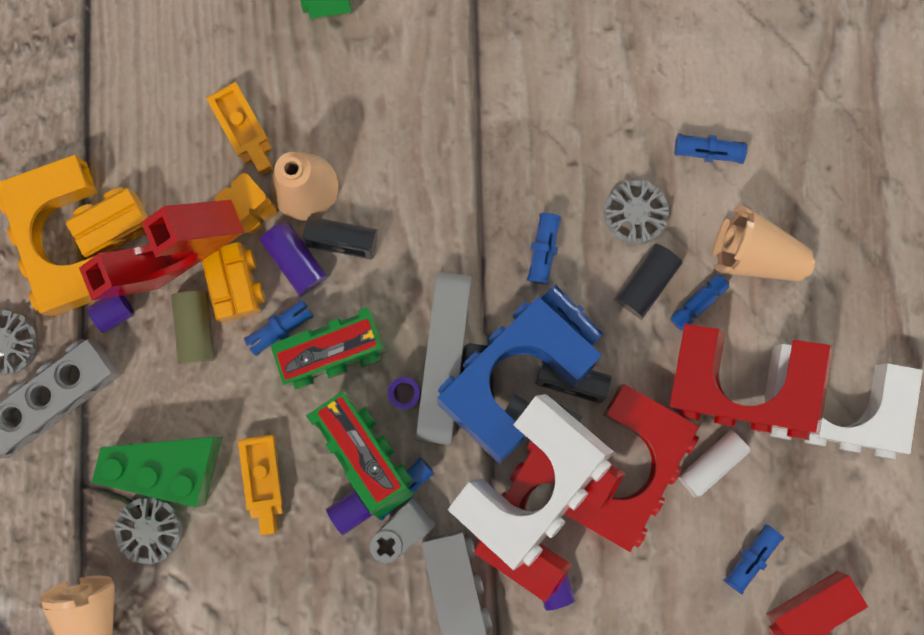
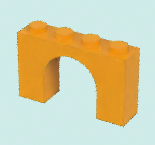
(28, 204)

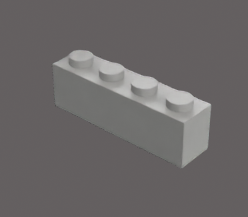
(455, 584)

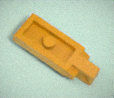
(241, 127)
(262, 481)

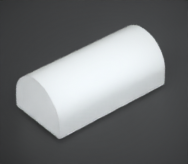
(714, 464)

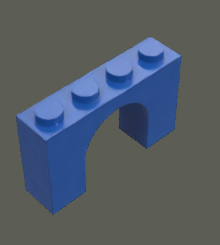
(533, 332)

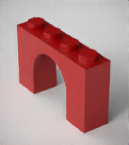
(178, 241)
(795, 407)
(667, 439)
(549, 569)
(818, 608)

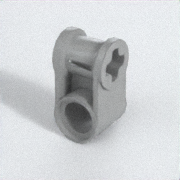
(406, 529)

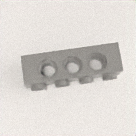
(95, 374)

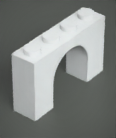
(884, 425)
(576, 460)

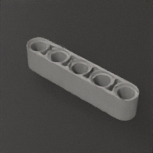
(443, 354)

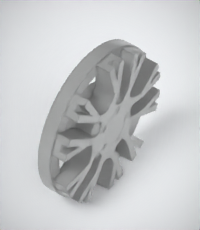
(636, 212)
(11, 342)
(148, 530)

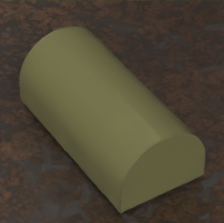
(192, 327)

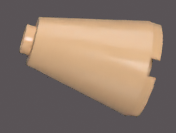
(303, 185)
(760, 249)
(80, 608)

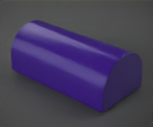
(293, 258)

